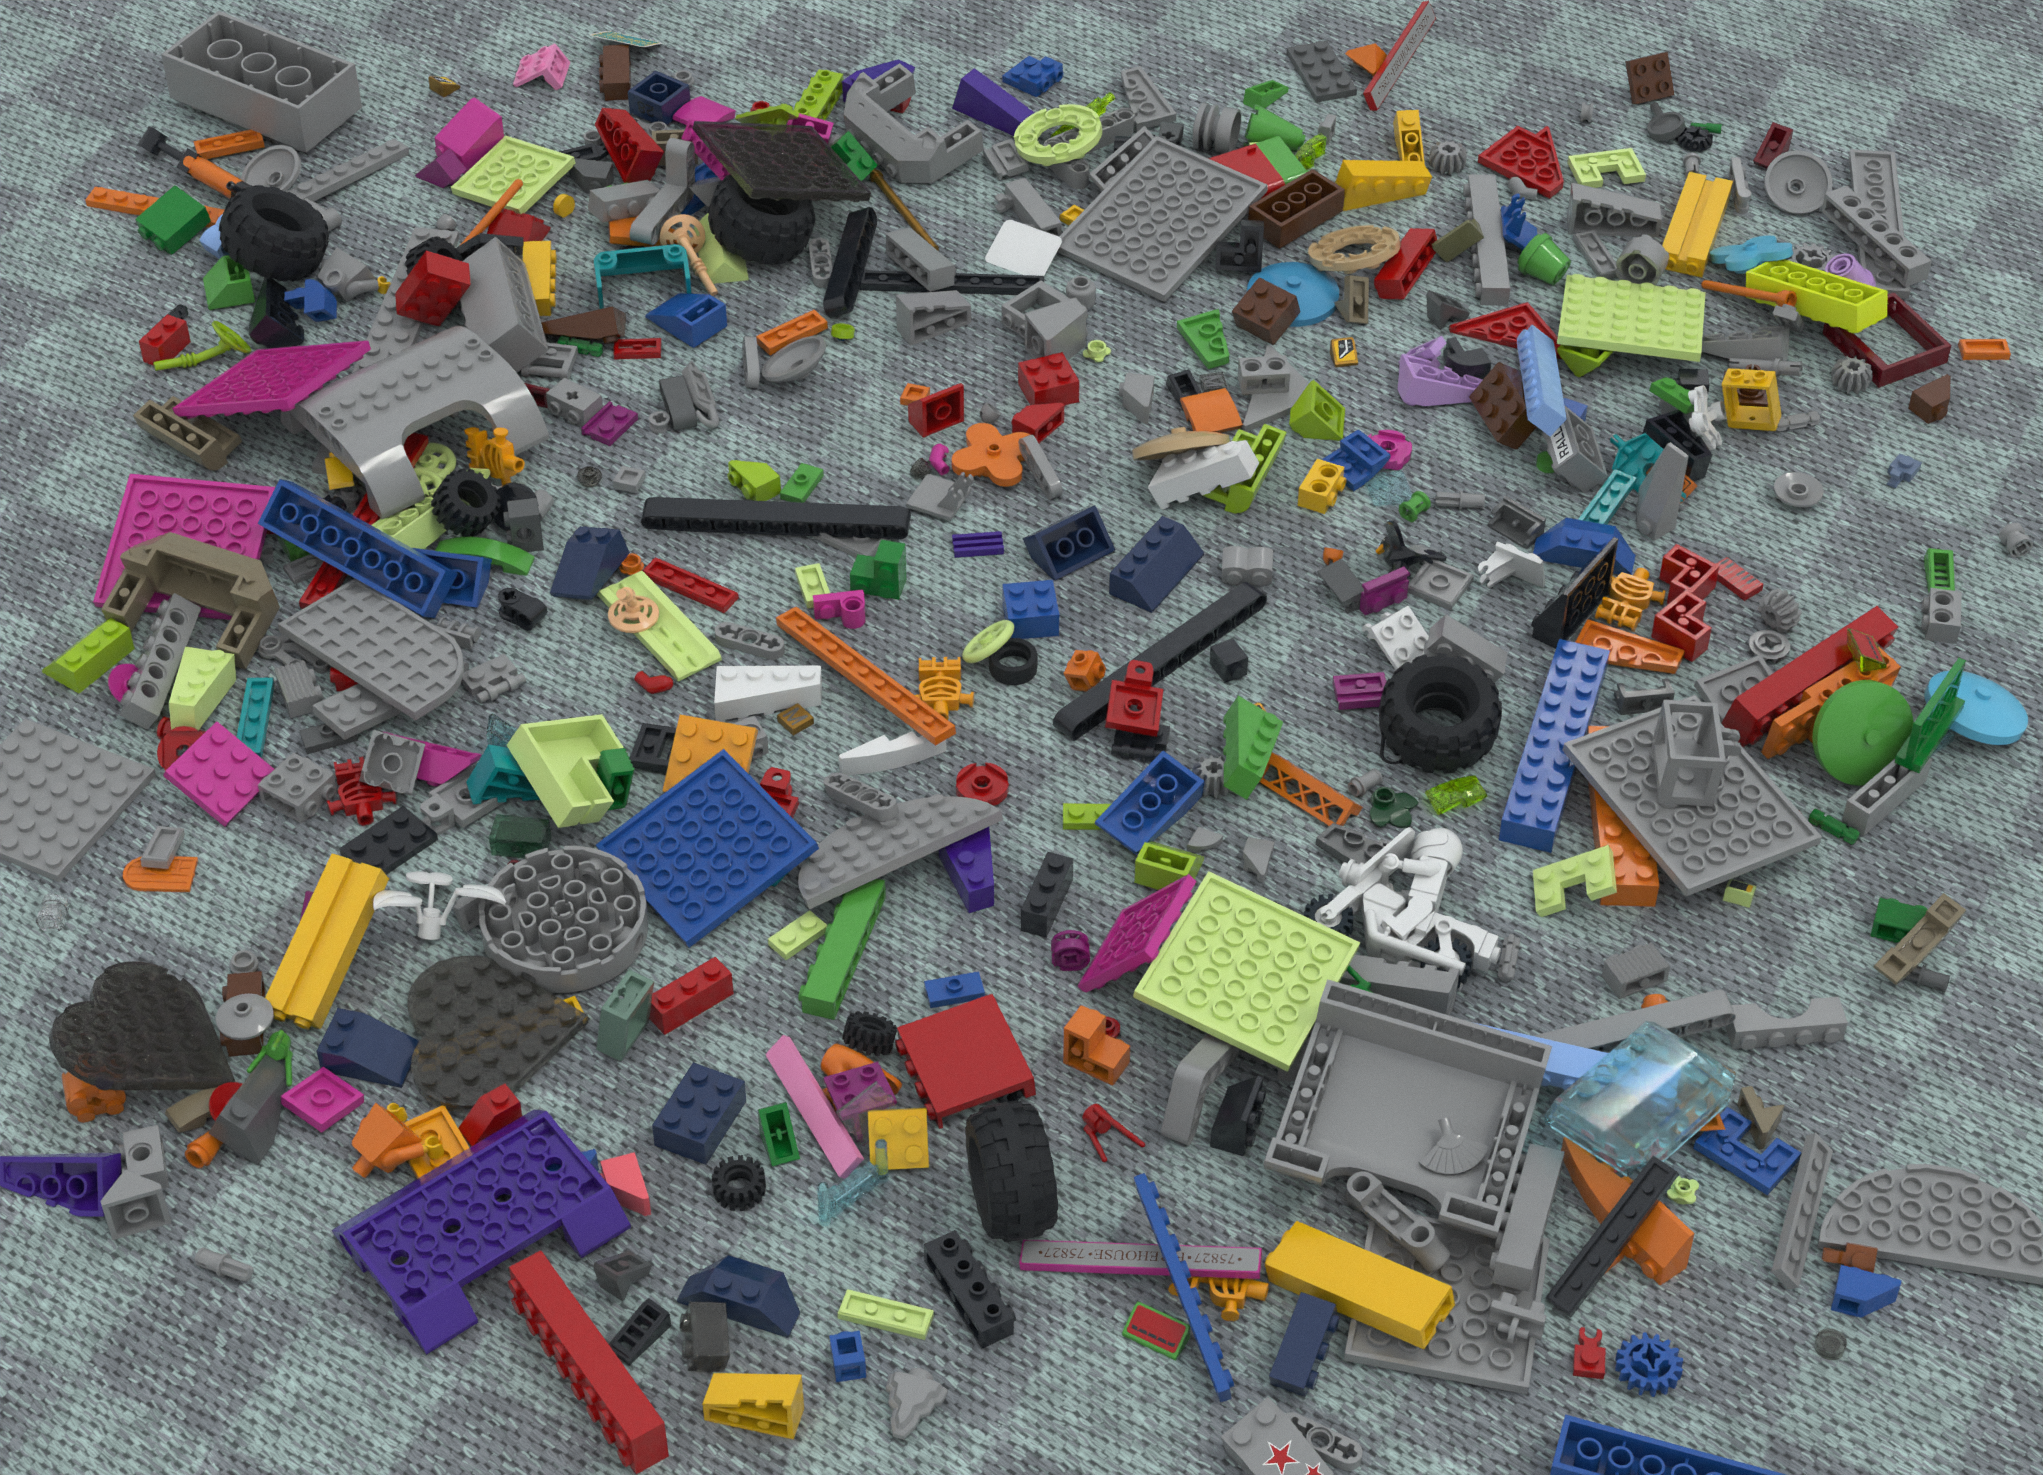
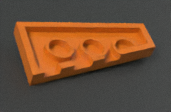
(1631, 649)

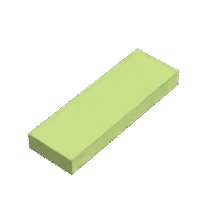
(885, 1314)

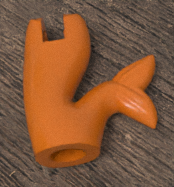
(842, 1058)

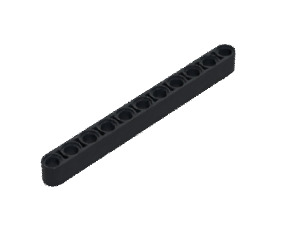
(776, 518)
(1165, 655)

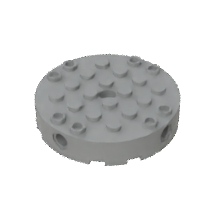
(566, 918)

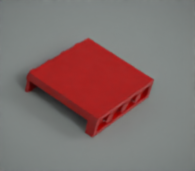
(963, 1058)

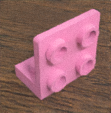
(547, 62)

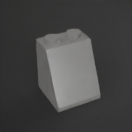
(1056, 329)

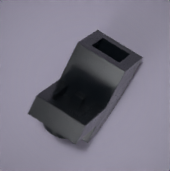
(1469, 362)

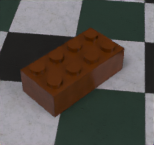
(1297, 207)

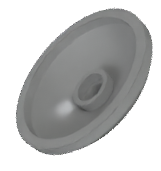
(273, 167)
(1802, 171)
(794, 360)

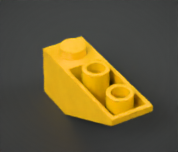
(1408, 135)

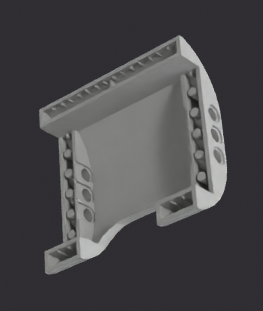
(379, 406)
(1382, 1081)

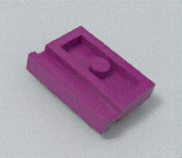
(609, 423)
(1384, 591)
(1359, 690)

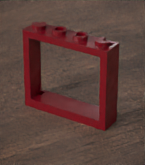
(1936, 346)

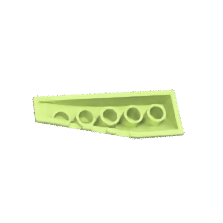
(417, 524)

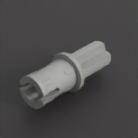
(1460, 500)
(223, 1264)

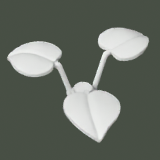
(431, 920)

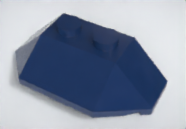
(751, 1294)

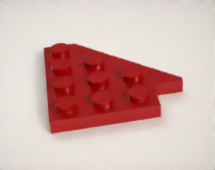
(1528, 158)

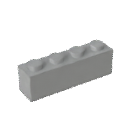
(920, 259)
(1882, 795)

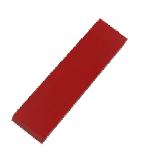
(690, 585)

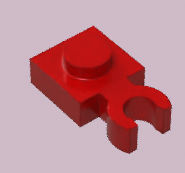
(1588, 1356)

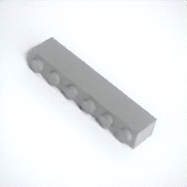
(1527, 1217)

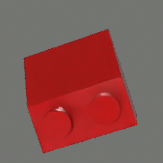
(937, 410)

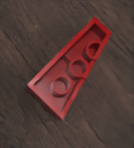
(629, 145)

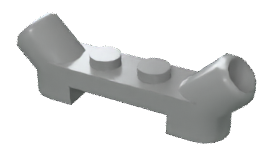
(1412, 1233)

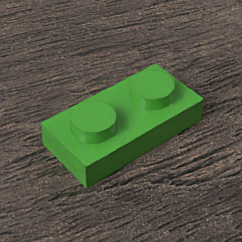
(1673, 394)

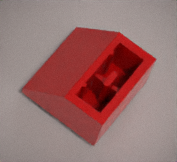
(518, 225)

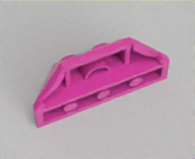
(442, 762)

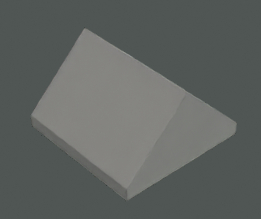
(134, 1205)

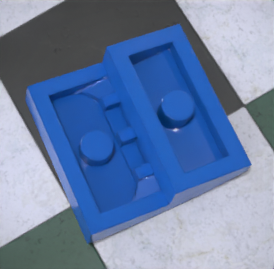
(1359, 457)

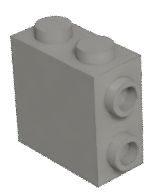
(297, 787)

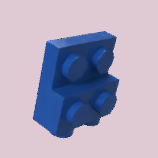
(1034, 75)

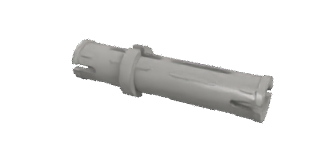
(1781, 367)

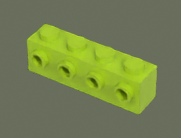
(820, 95)

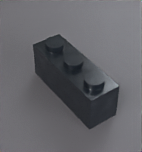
(1046, 894)

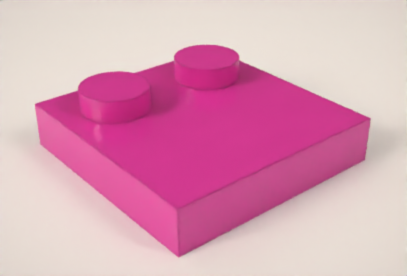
(322, 1099)

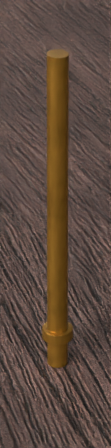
(877, 177)

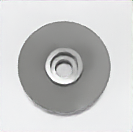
(1798, 489)
(244, 1016)

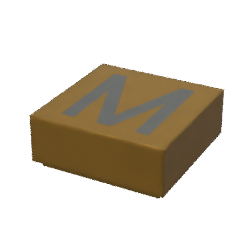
(795, 719)

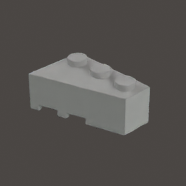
(930, 314)

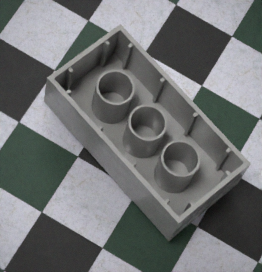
(262, 81)

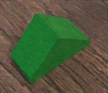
(778, 1134)

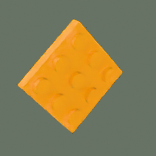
(700, 740)

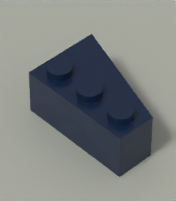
(1304, 1345)

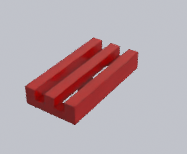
(640, 348)

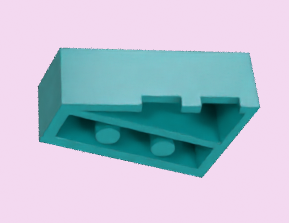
(499, 777)

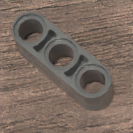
(678, 402)

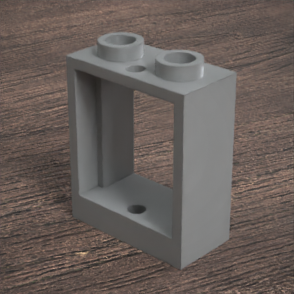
(1038, 293)

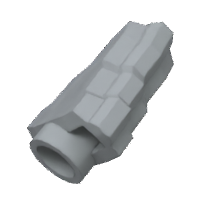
(911, 1399)

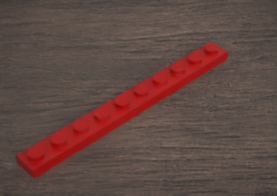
(329, 577)

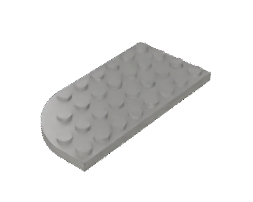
(380, 647)

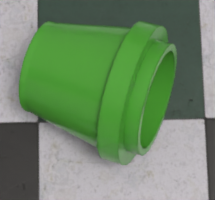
(1543, 260)

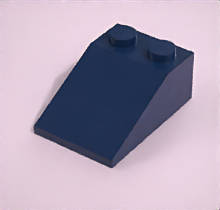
(588, 562)
(366, 1049)

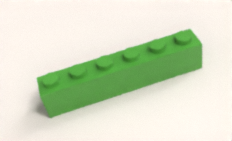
(842, 949)

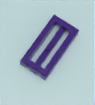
(978, 544)

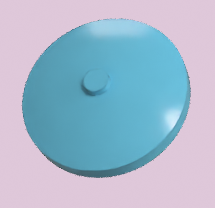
(1989, 710)

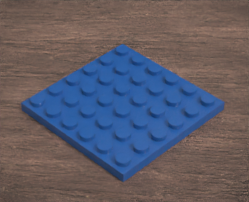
(709, 847)

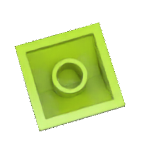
(1582, 359)

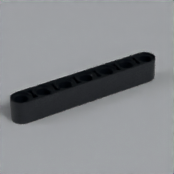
(850, 262)

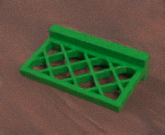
(1933, 721)

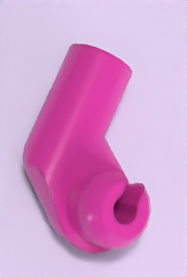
(936, 457)

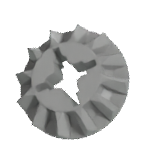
(1774, 640)

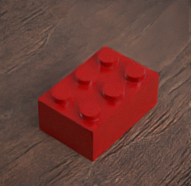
(432, 288)

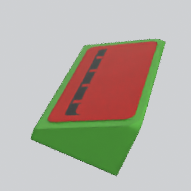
(1157, 1330)

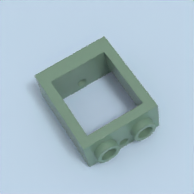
(625, 1018)

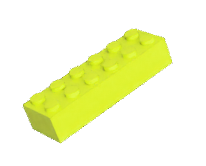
(1822, 294)

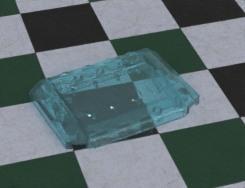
(1642, 1099)

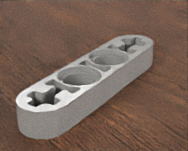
(861, 796)

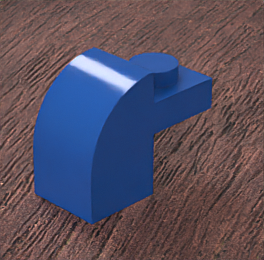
(315, 300)

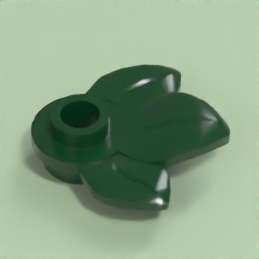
(1391, 808)

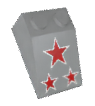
(1271, 1444)

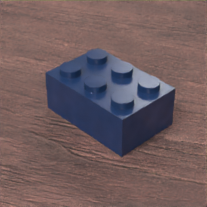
(699, 1113)

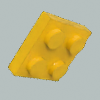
(905, 1136)

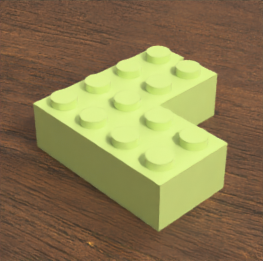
(563, 763)

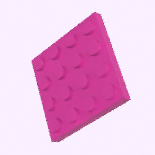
(1137, 934)

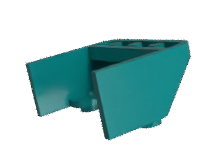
(640, 260)

